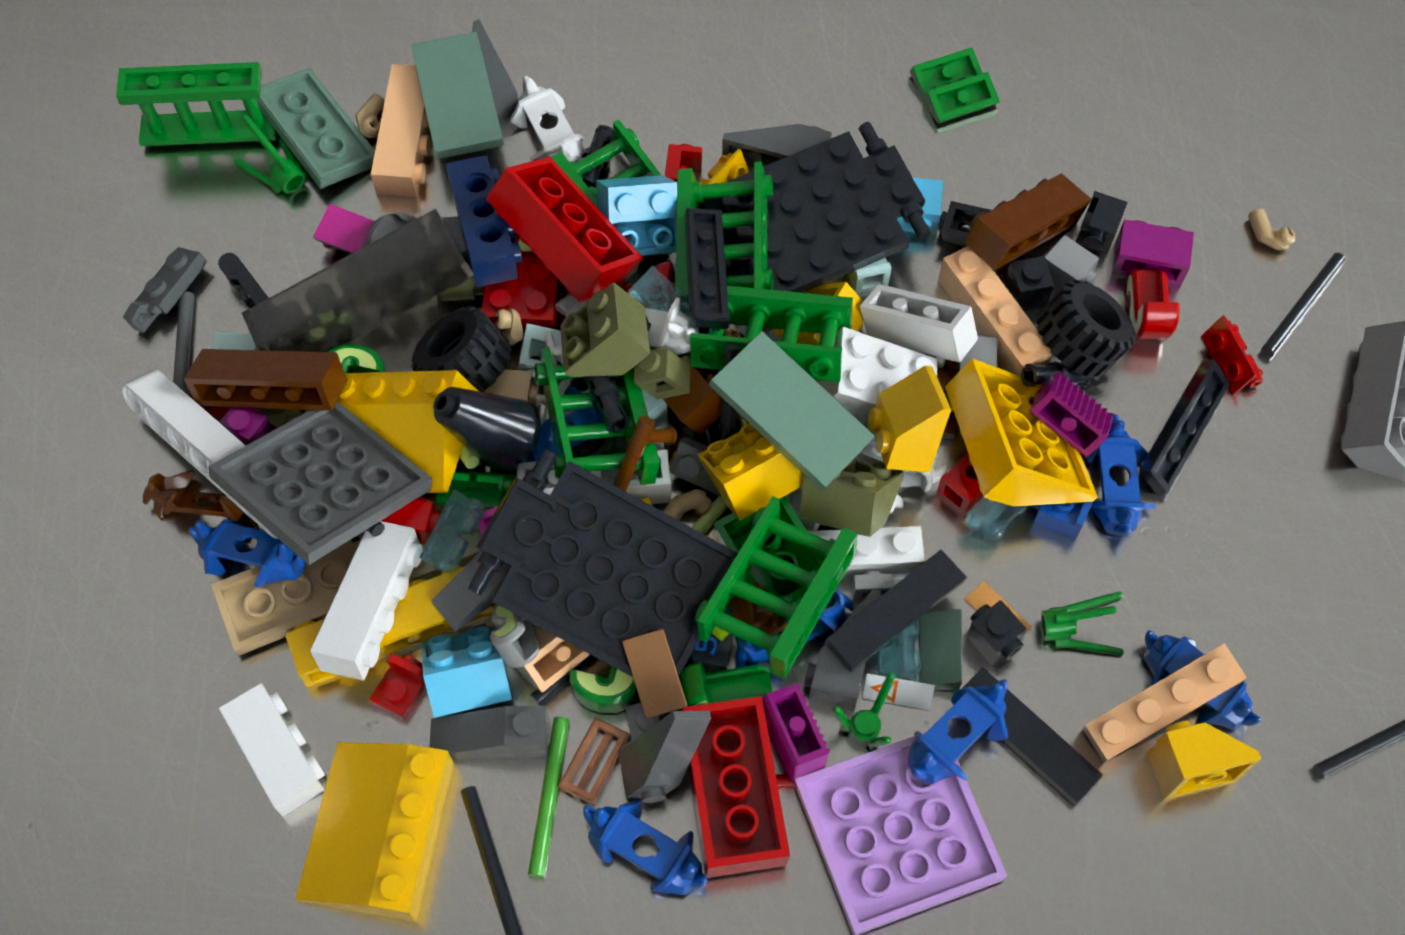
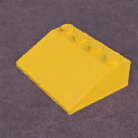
(402, 413)
(1011, 449)
(377, 829)

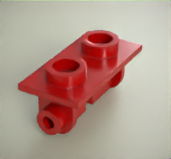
(1229, 353)

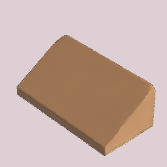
(654, 673)

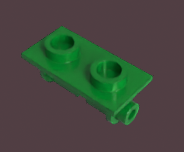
(479, 485)

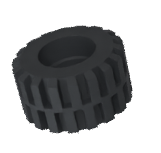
(1085, 328)
(464, 343)

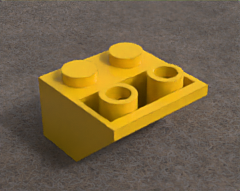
(749, 471)

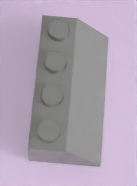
(1377, 407)

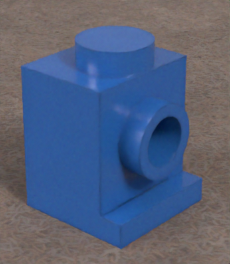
(1063, 518)

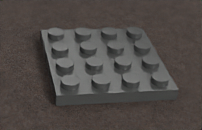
(320, 480)

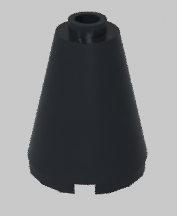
(489, 425)

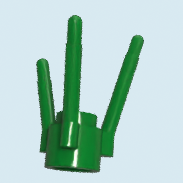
(285, 173)
(1061, 622)
(865, 724)

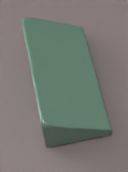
(941, 649)

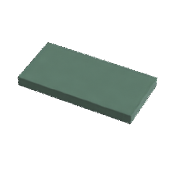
(457, 95)
(315, 128)
(791, 410)

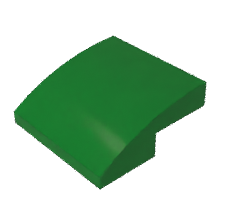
(954, 85)

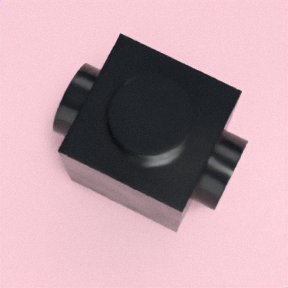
(996, 632)

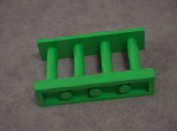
(195, 84)
(623, 141)
(692, 193)
(784, 311)
(632, 402)
(800, 616)

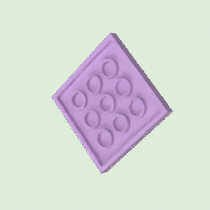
(894, 839)

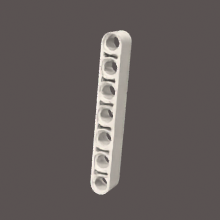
(182, 424)

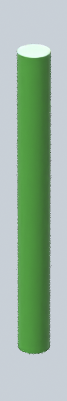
(548, 797)

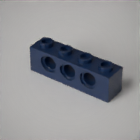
(484, 231)

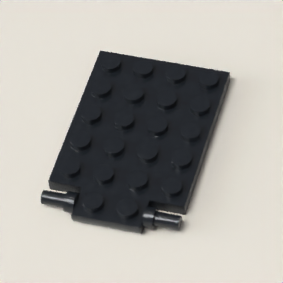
(829, 211)
(598, 564)

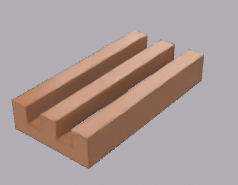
(579, 791)

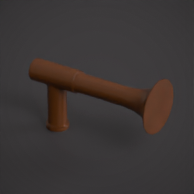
(642, 435)

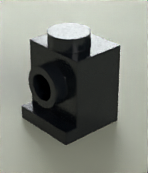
(957, 217)
(1102, 221)

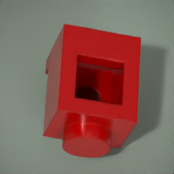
(958, 488)
(418, 515)

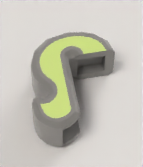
(514, 638)

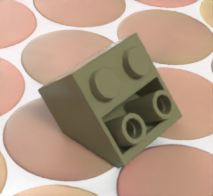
(605, 335)
(855, 499)

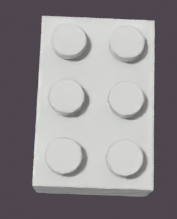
(869, 369)

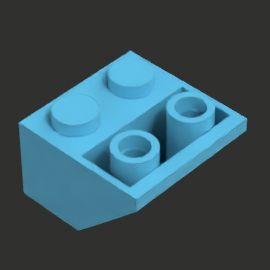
(642, 211)
(464, 671)

